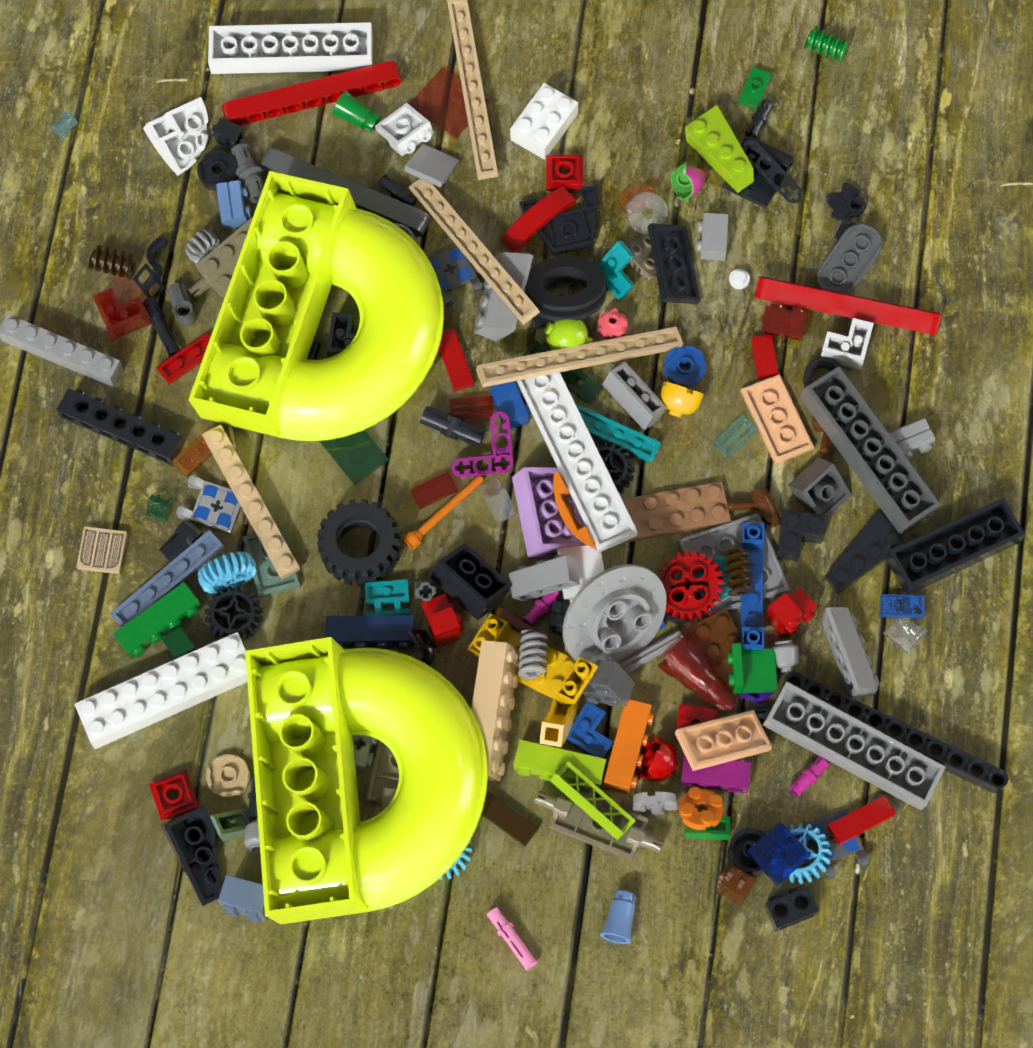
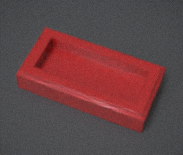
(764, 356)

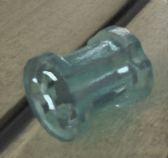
(64, 124)

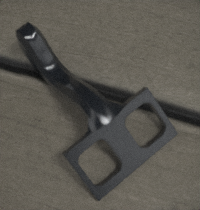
(157, 271)
(428, 650)

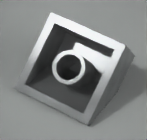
(820, 488)

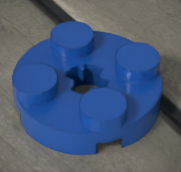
(688, 377)

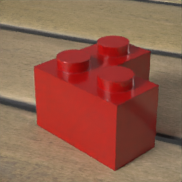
(790, 611)
(442, 621)

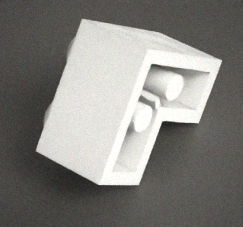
(849, 350)

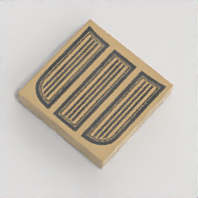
(102, 550)

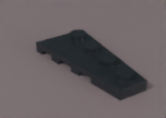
(864, 553)

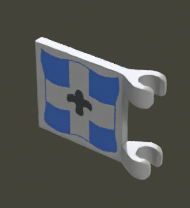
(214, 507)

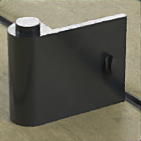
(761, 190)

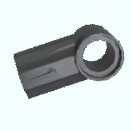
(181, 304)
(425, 589)

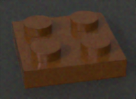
(715, 635)

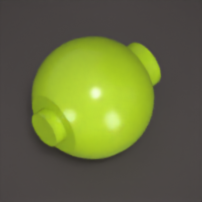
(566, 334)

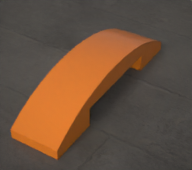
(561, 494)

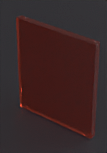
(443, 103)

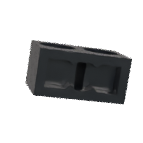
(793, 913)

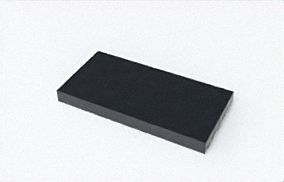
(673, 263)

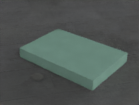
(266, 577)

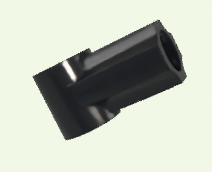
(184, 536)

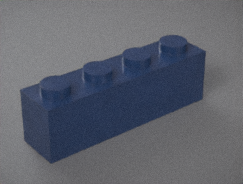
(371, 631)

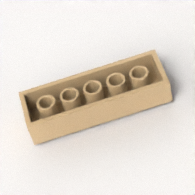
(495, 700)

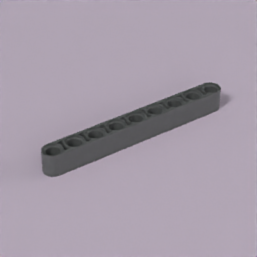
(363, 197)

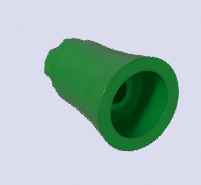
(355, 112)

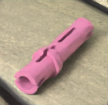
(506, 930)

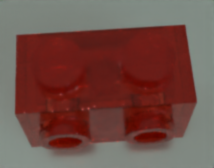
(784, 322)

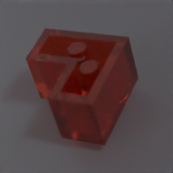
(120, 318)

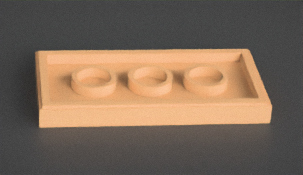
(777, 419)
(723, 740)

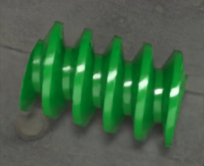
(827, 44)

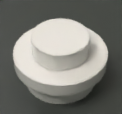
(739, 279)

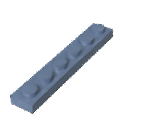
(168, 578)

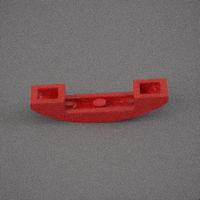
(536, 217)

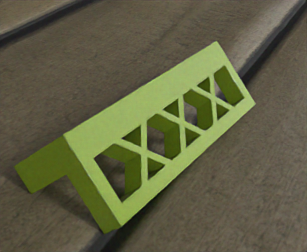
(589, 808)

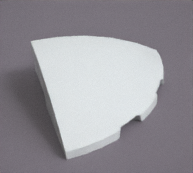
(180, 135)

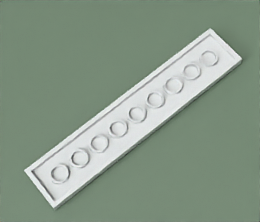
(578, 460)

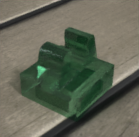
(158, 508)

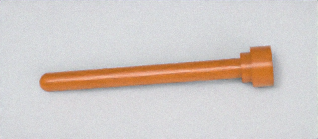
(413, 538)

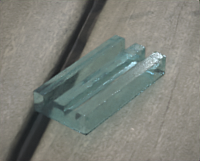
(747, 424)

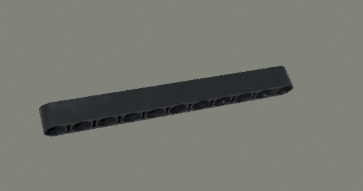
(907, 732)

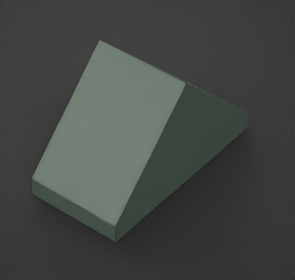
(230, 823)

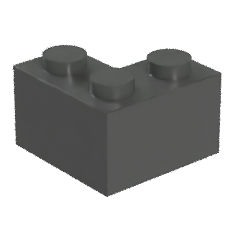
(609, 685)

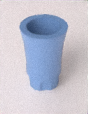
(620, 918)

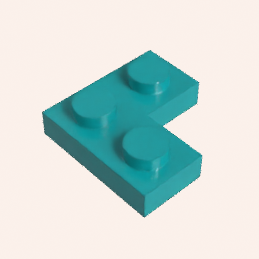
(613, 266)

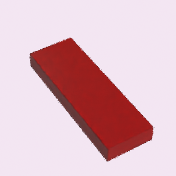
(184, 360)
(455, 361)
(861, 820)

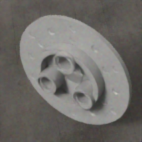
(615, 614)

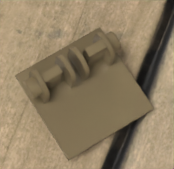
(643, 257)

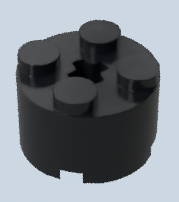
(737, 848)

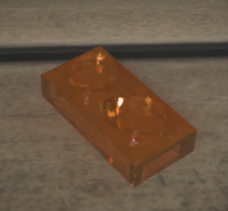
(192, 457)

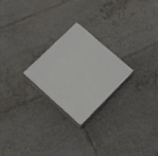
(431, 165)

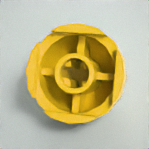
(680, 399)

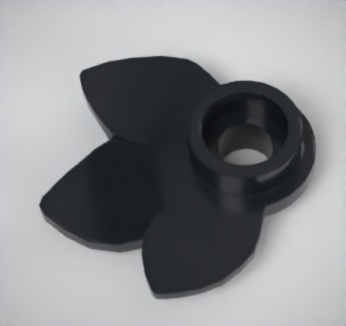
(843, 203)

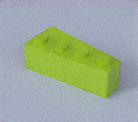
(720, 149)

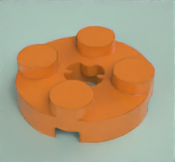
(700, 798)

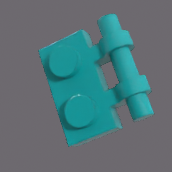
(387, 592)

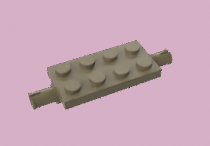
(220, 263)
(384, 777)
(575, 823)

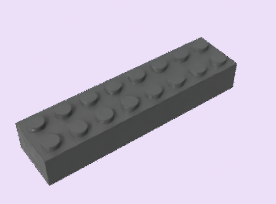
(869, 450)

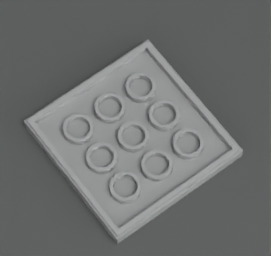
(727, 536)

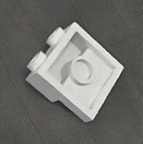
(405, 129)

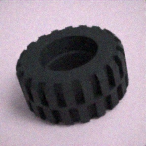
(350, 517)

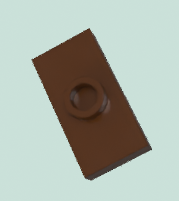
(516, 622)

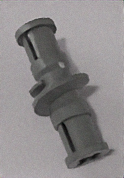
(247, 172)

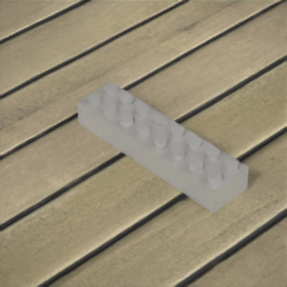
(854, 746)

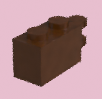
(735, 885)

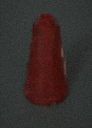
(697, 674)

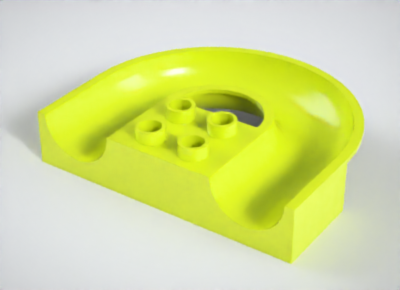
(258, 352)
(303, 720)

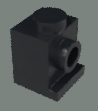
(227, 133)

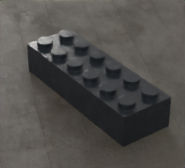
(955, 546)

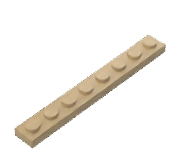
(251, 502)

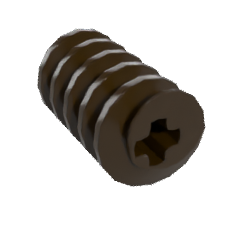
(112, 263)
(738, 571)

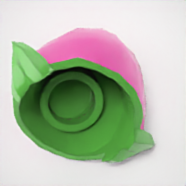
(687, 181)

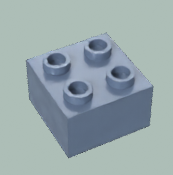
(242, 898)

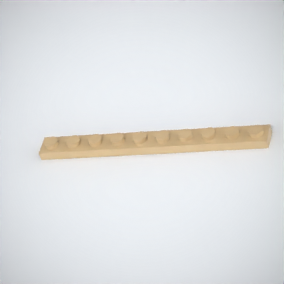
(472, 89)
(474, 250)
(578, 356)

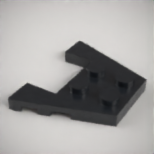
(570, 229)

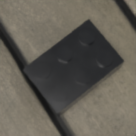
(471, 581)

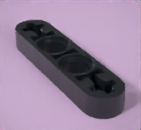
(773, 171)

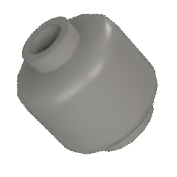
(786, 655)
(251, 837)

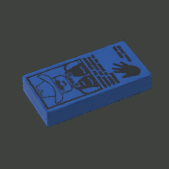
(902, 606)

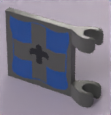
(454, 271)
(848, 848)

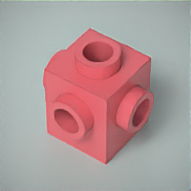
(607, 329)

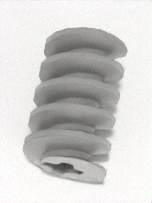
(532, 654)

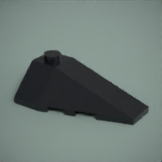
(196, 850)

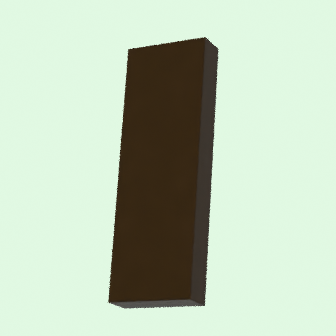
(508, 820)

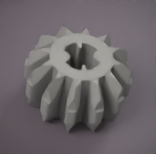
(201, 245)

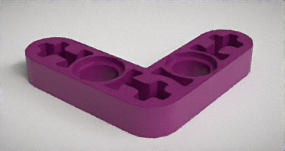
(498, 452)

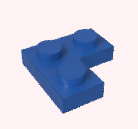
(584, 733)

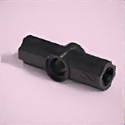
(452, 426)

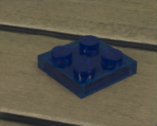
(778, 853)

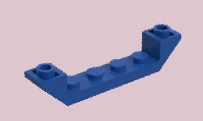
(752, 603)

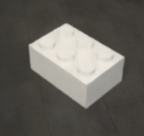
(544, 121)

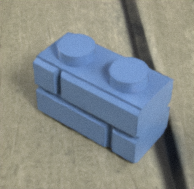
(232, 204)

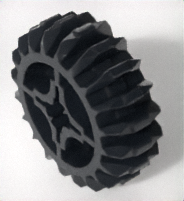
(624, 475)
(216, 610)

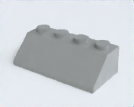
(495, 317)
(849, 653)

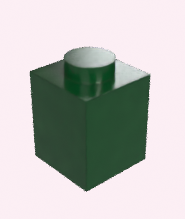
(178, 643)

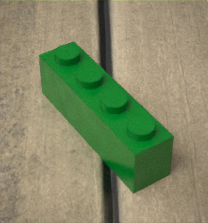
(157, 620)

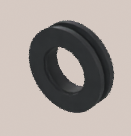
(572, 270)

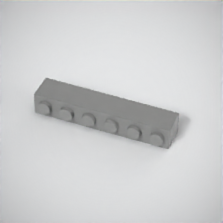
(61, 350)

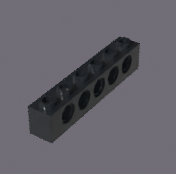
(75, 400)

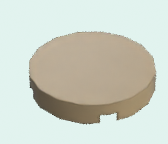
(228, 776)

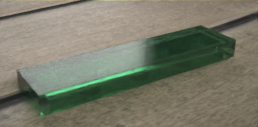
(575, 380)

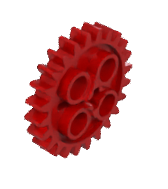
(689, 566)

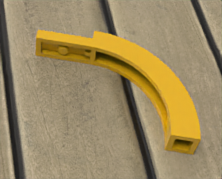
(558, 721)

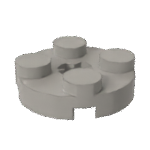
(656, 803)

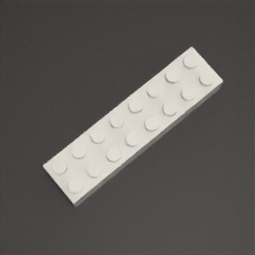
(290, 48)
(164, 691)

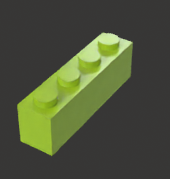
(548, 760)

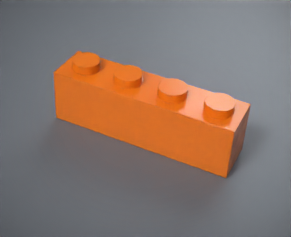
(627, 746)

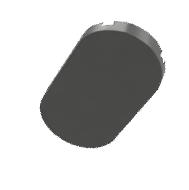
(850, 259)

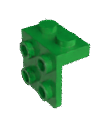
(752, 670)

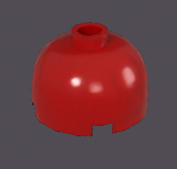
(658, 760)

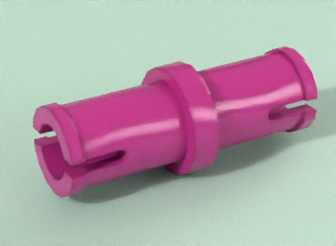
(540, 608)
(808, 776)

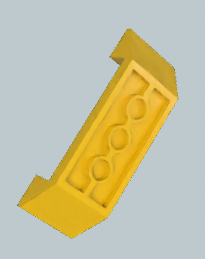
(564, 676)

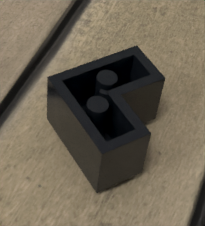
(340, 333)
(797, 528)

